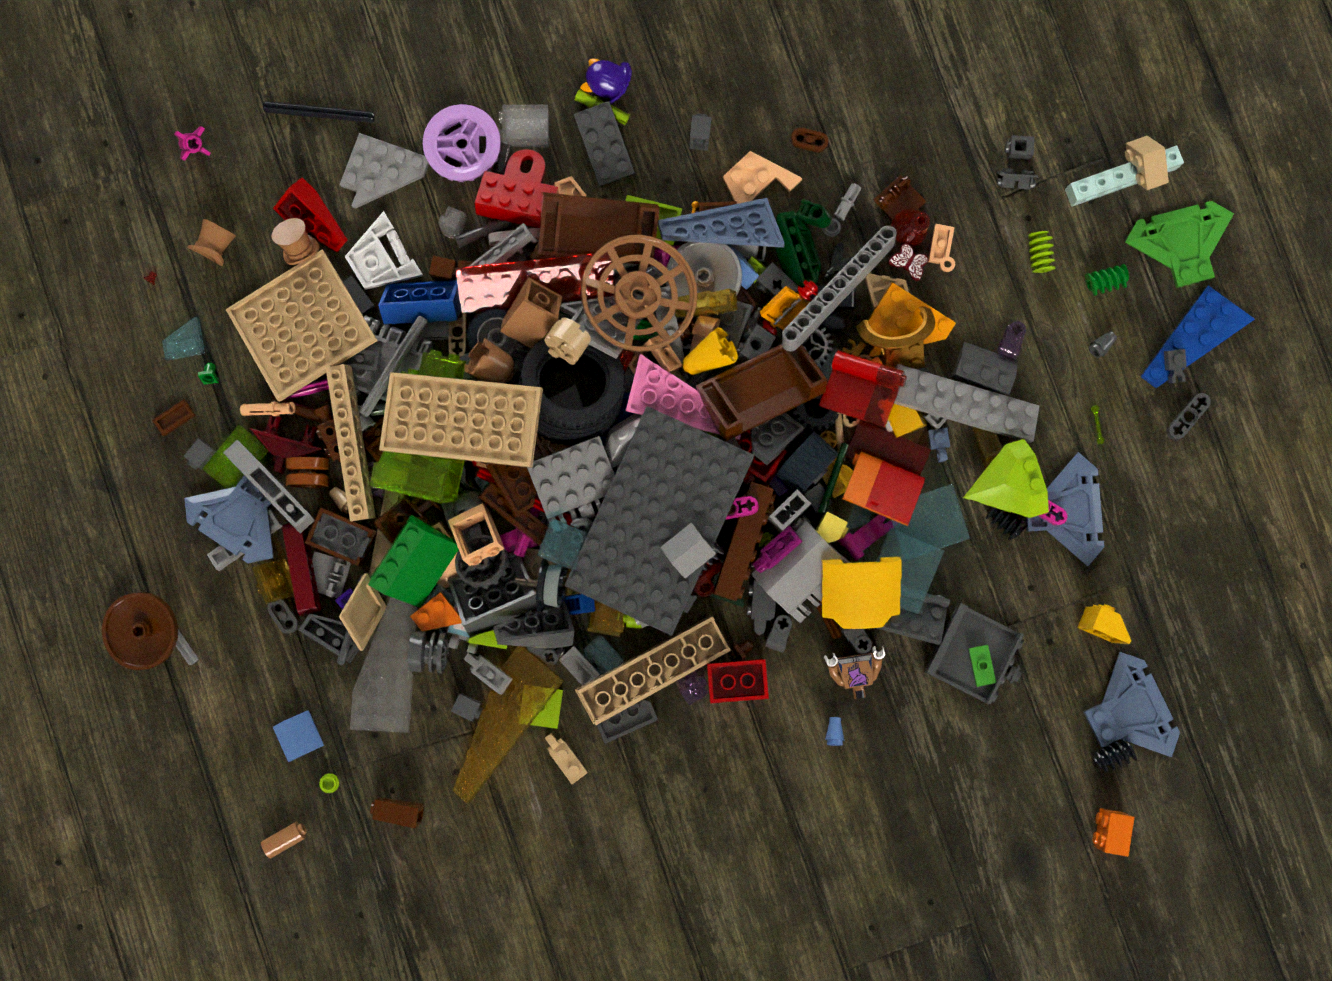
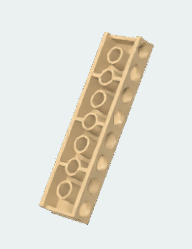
(652, 670)

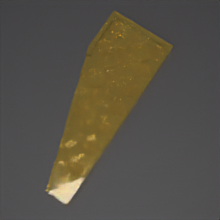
(506, 719)

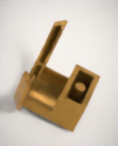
(901, 350)

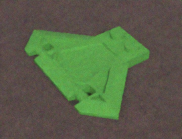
(1183, 240)

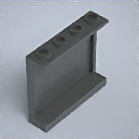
(968, 630)

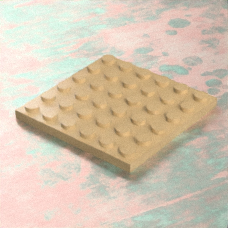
(301, 325)

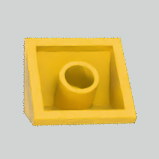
(905, 420)

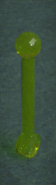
(1095, 408)

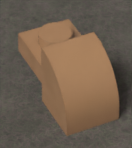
(703, 327)

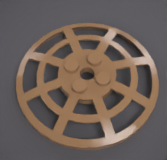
(646, 285)

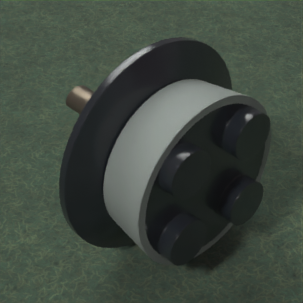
(549, 585)

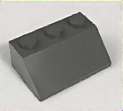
(985, 369)

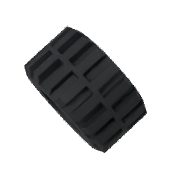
(812, 424)

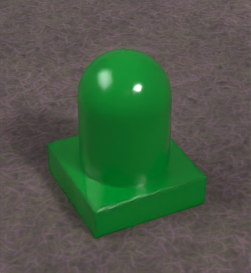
(208, 375)

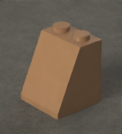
(531, 313)

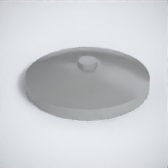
(712, 265)

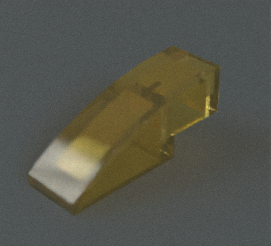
(711, 303)
(987, 444)

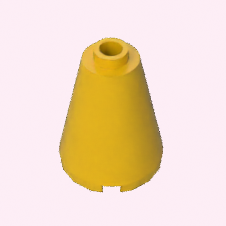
(711, 353)

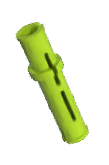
(591, 101)

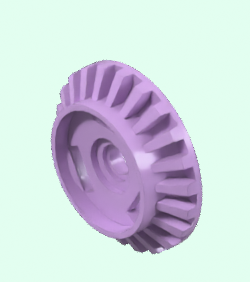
(474, 124)

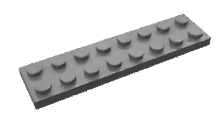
(968, 404)

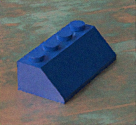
(427, 299)

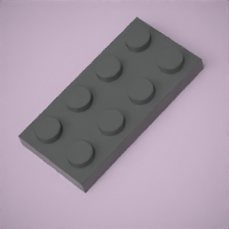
(604, 143)

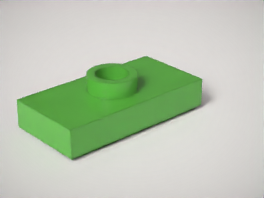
(982, 665)

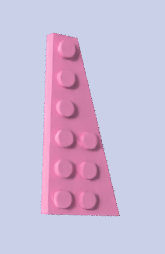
(668, 395)

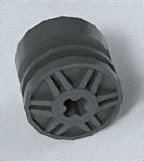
(424, 652)

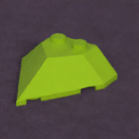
(1012, 482)

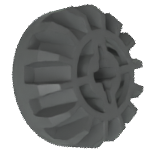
(470, 573)

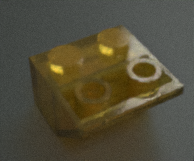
(606, 620)

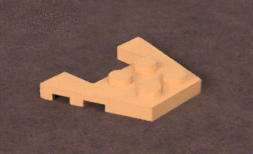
(753, 175)

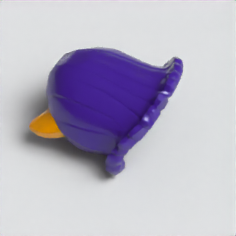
(607, 79)

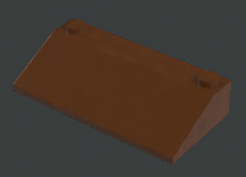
(585, 224)
(761, 389)

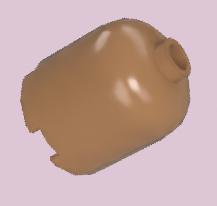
(490, 363)

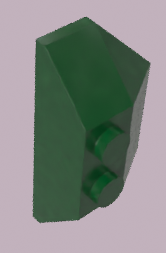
(799, 254)

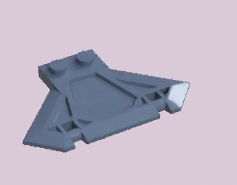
(1082, 509)
(234, 519)
(1133, 710)

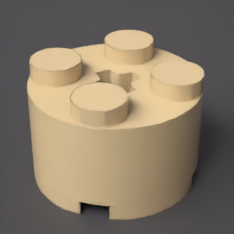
(567, 340)

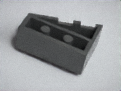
(328, 634)

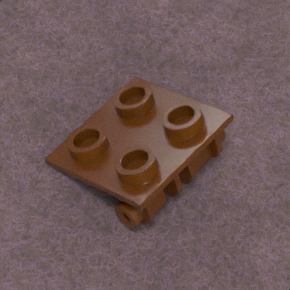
(899, 196)

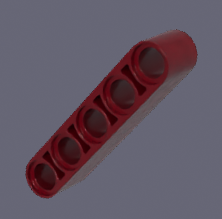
(301, 572)

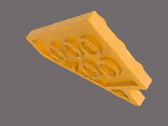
(900, 315)

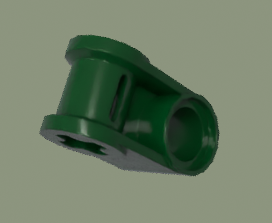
(811, 213)

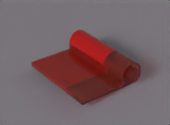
(862, 388)

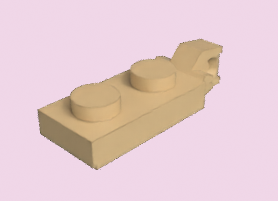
(565, 759)

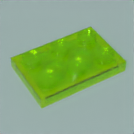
(222, 468)

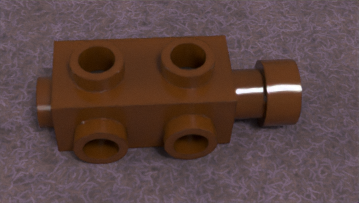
(329, 439)

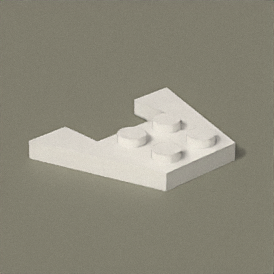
(372, 261)

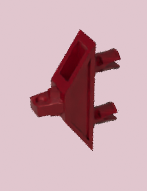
(286, 448)

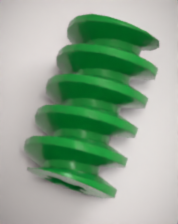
(1107, 279)

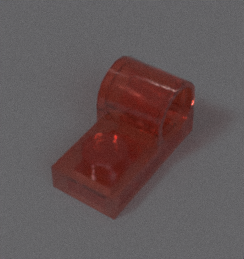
(708, 588)

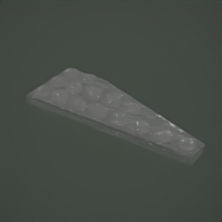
(385, 684)

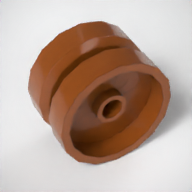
(307, 472)

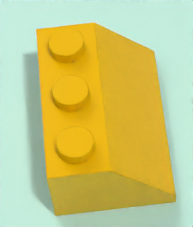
(1104, 623)

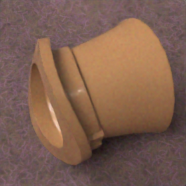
(212, 241)
(294, 241)

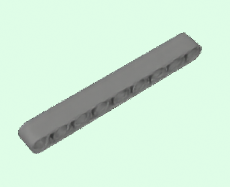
(836, 295)

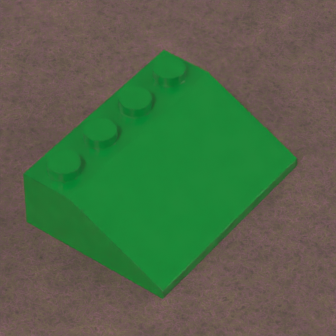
(414, 563)

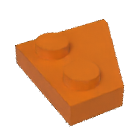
(436, 614)

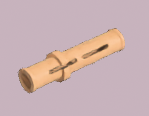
(274, 408)

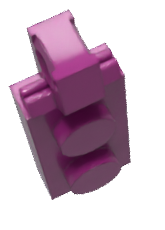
(777, 549)

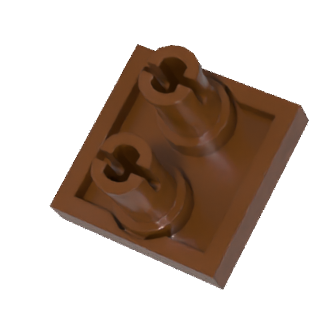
(394, 519)

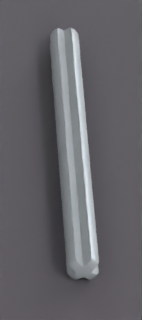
(393, 365)

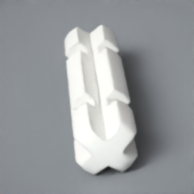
(397, 247)

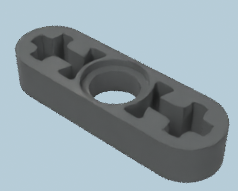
(1201, 409)

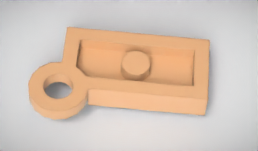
(941, 246)

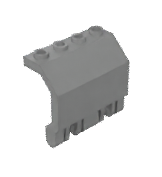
(799, 572)

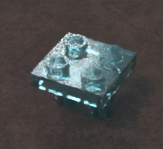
(562, 544)

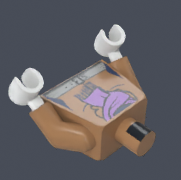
(856, 670)

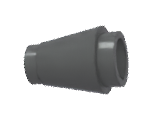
(1102, 344)

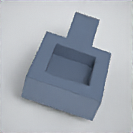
(939, 440)

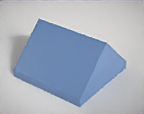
(298, 736)

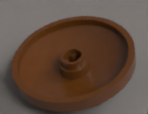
(139, 631)

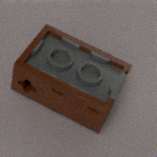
(341, 537)

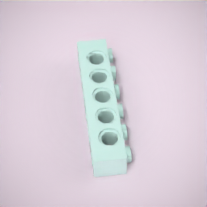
(1114, 179)

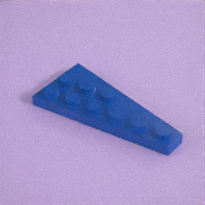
(1202, 329)

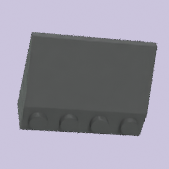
(489, 607)

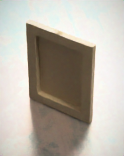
(362, 612)

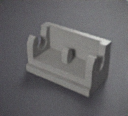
(579, 666)

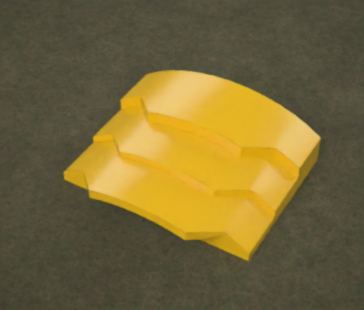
(861, 593)

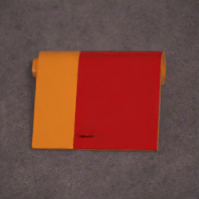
(883, 488)

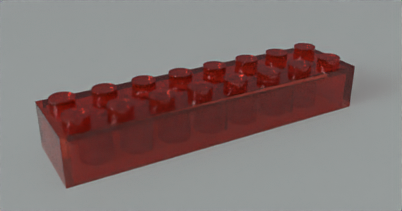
(499, 284)

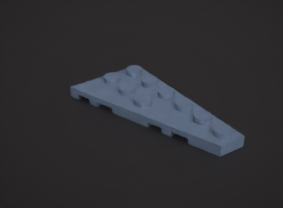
(734, 224)

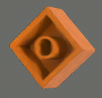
(1113, 832)

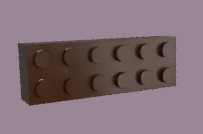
(742, 544)

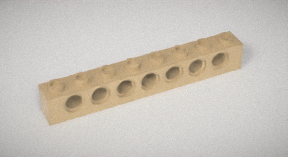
(350, 442)

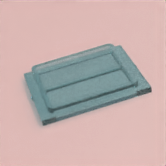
(936, 519)
(918, 566)

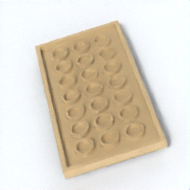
(461, 419)

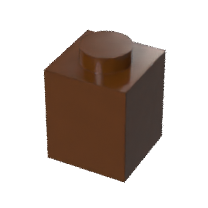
(443, 268)

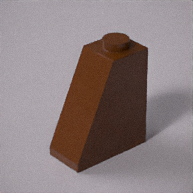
(397, 812)

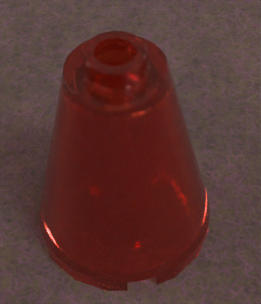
(911, 226)

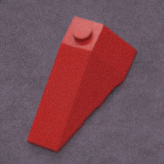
(305, 203)

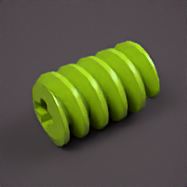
(1040, 252)

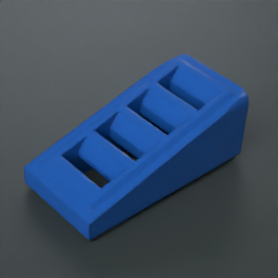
(579, 604)

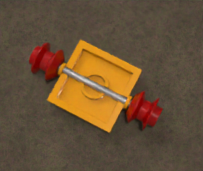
(787, 306)

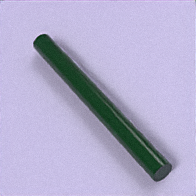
(833, 478)

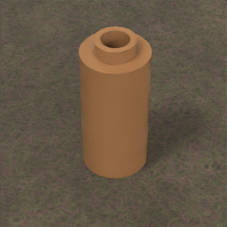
(283, 839)

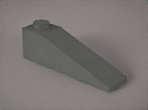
(538, 629)

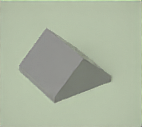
(687, 550)

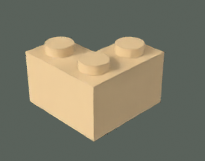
(1150, 162)

